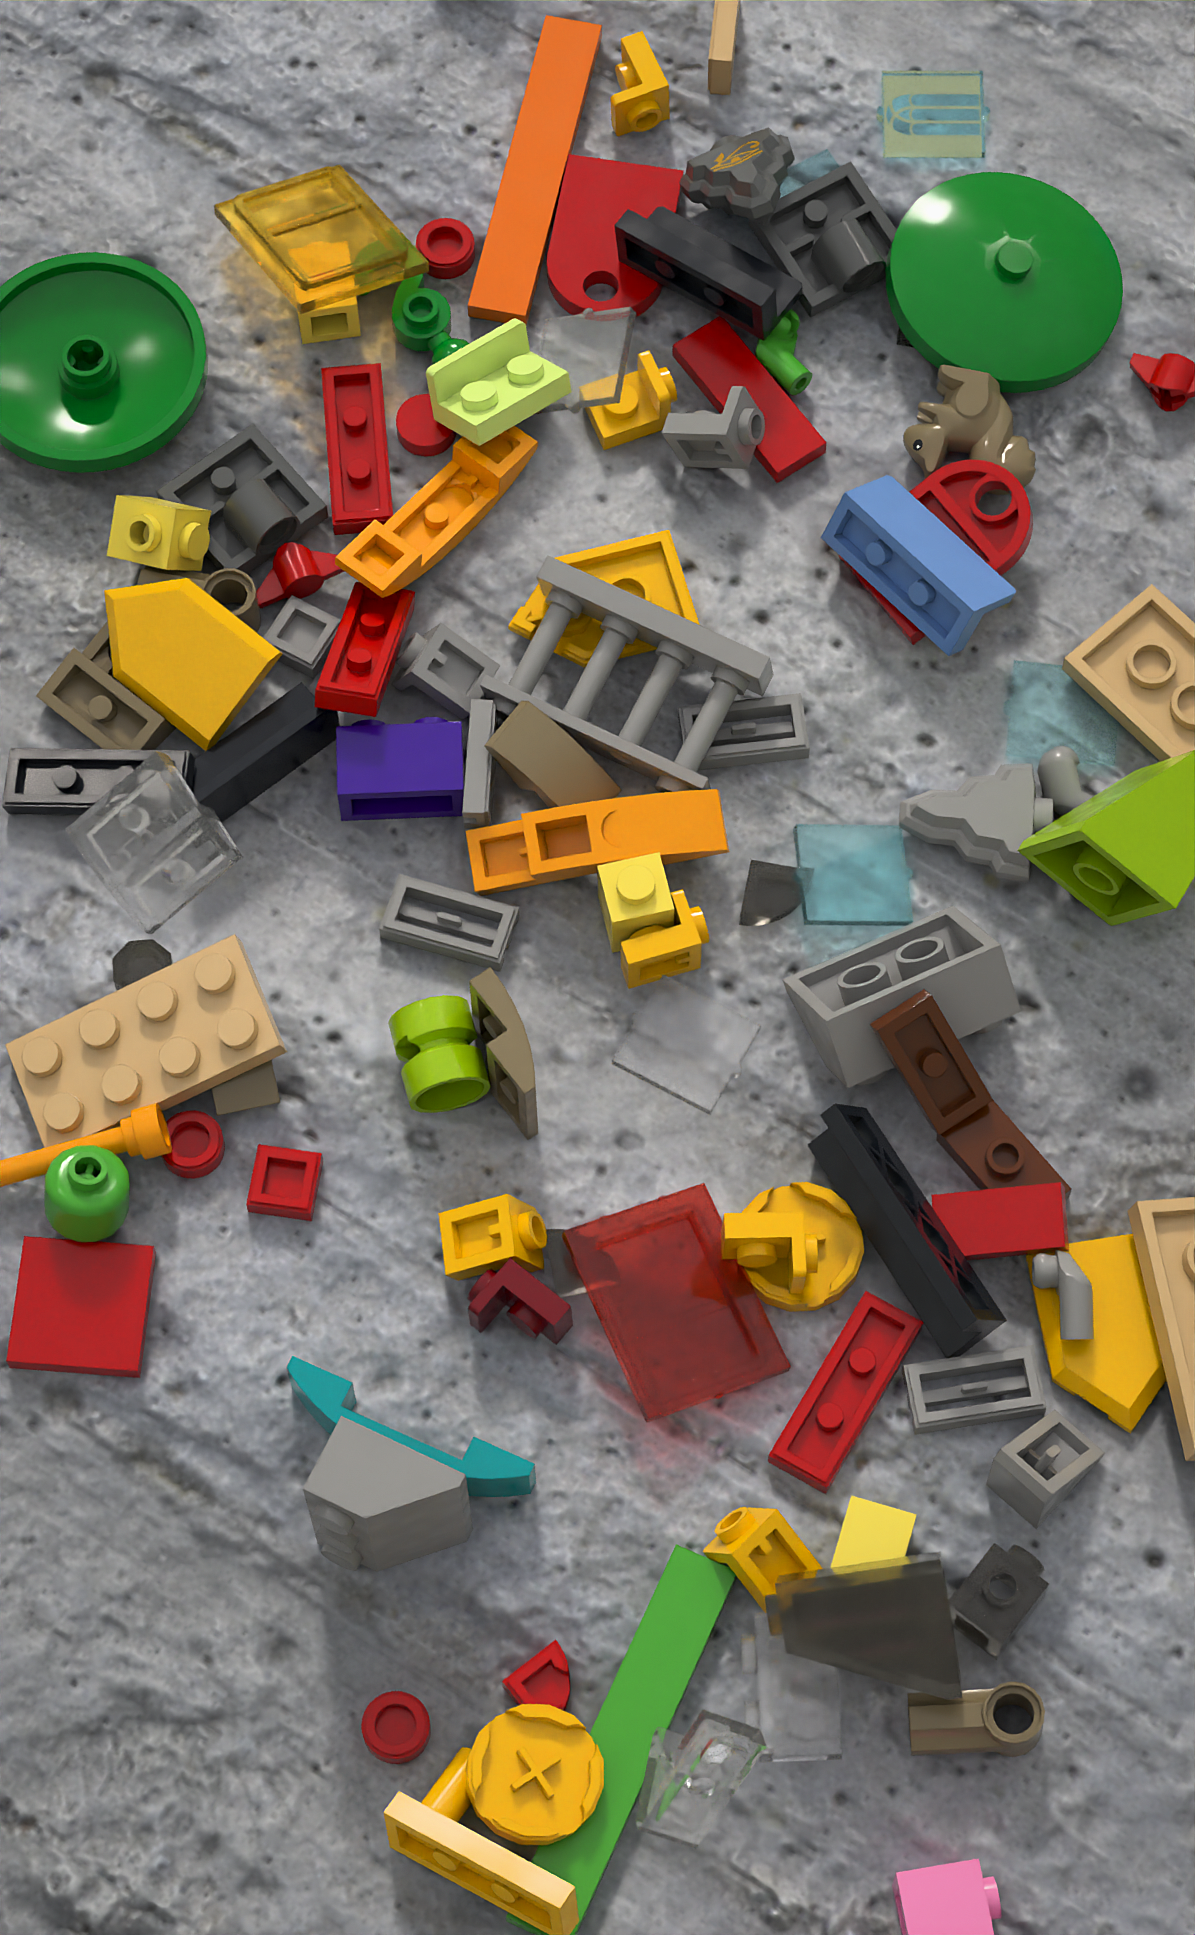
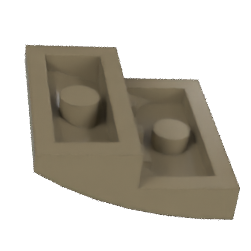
(99, 704)
(507, 1050)

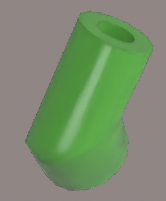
(778, 355)

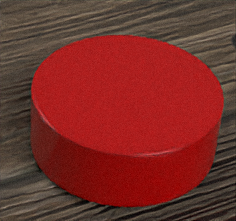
(447, 247)
(419, 430)
(195, 1144)
(396, 1727)

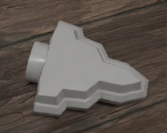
(983, 819)

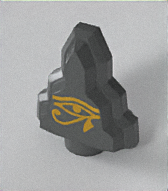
(740, 175)

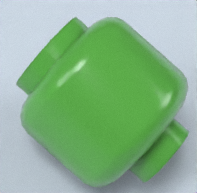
(86, 1193)

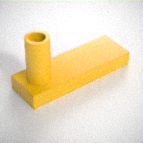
(436, 1840)

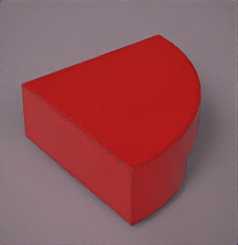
(541, 1679)

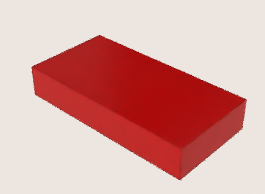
(1005, 1220)

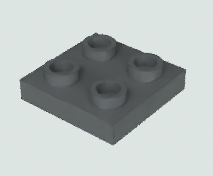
(829, 238)
(252, 500)

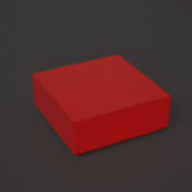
(284, 1182)

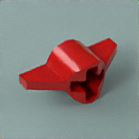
(1167, 378)
(296, 573)

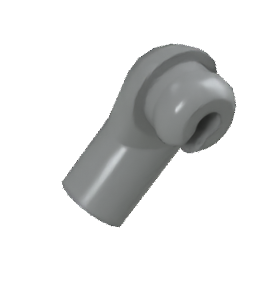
(1060, 779)
(1073, 1289)

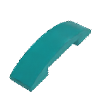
(487, 1467)

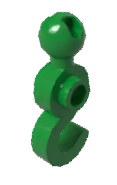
(423, 319)

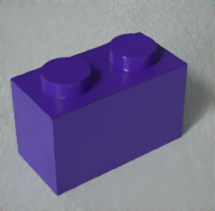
(400, 769)

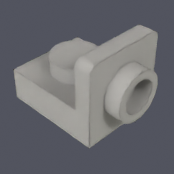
(717, 439)
(444, 668)

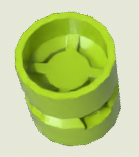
(440, 1063)

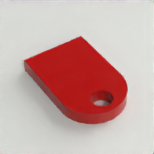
(584, 237)
(953, 498)

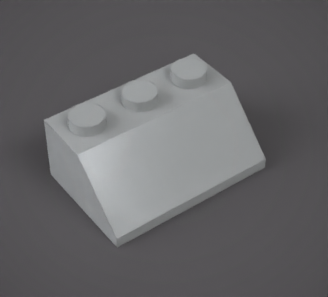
(938, 954)
(383, 1501)

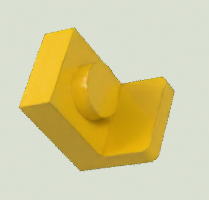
(643, 88)
(642, 405)
(664, 951)
(489, 1234)
(764, 1237)
(759, 1548)

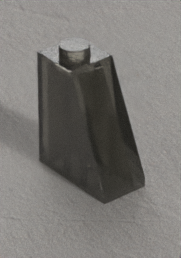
(873, 1620)

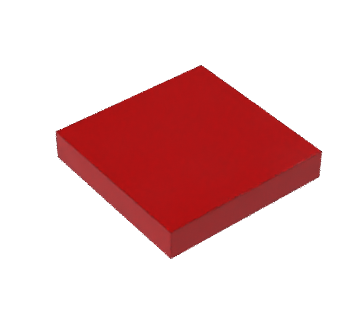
(81, 1307)

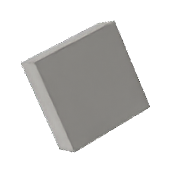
(303, 636)

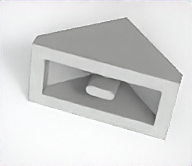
(1042, 1467)

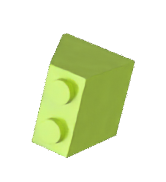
(1126, 846)

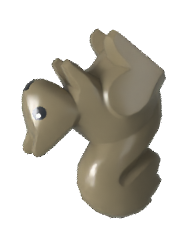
(969, 421)

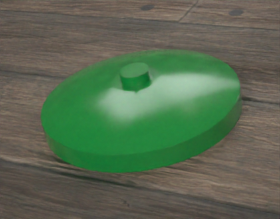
(1004, 280)
(96, 362)

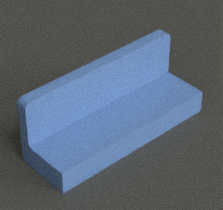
(915, 562)

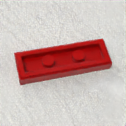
(719, 360)
(356, 447)
(364, 651)
(845, 1392)

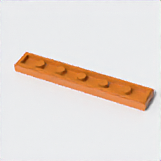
(535, 170)

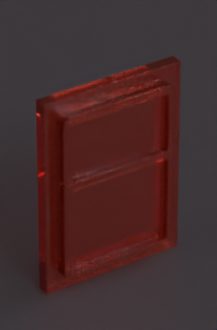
(672, 1305)

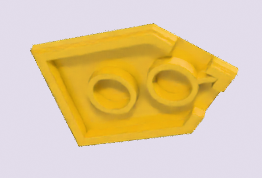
(638, 565)
(185, 655)
(1123, 1362)

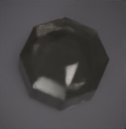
(139, 960)

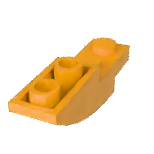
(581, 836)

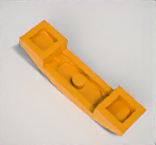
(438, 514)

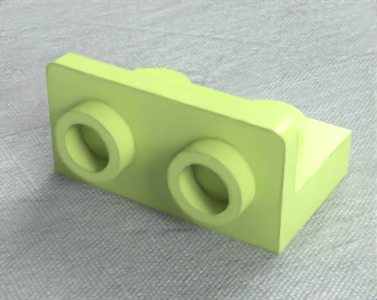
(493, 384)

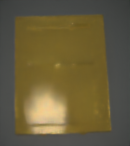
(320, 238)

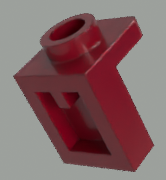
(531, 1303)

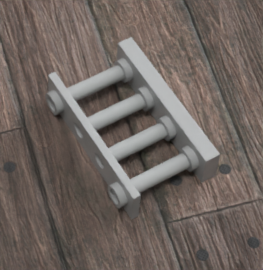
(623, 620)

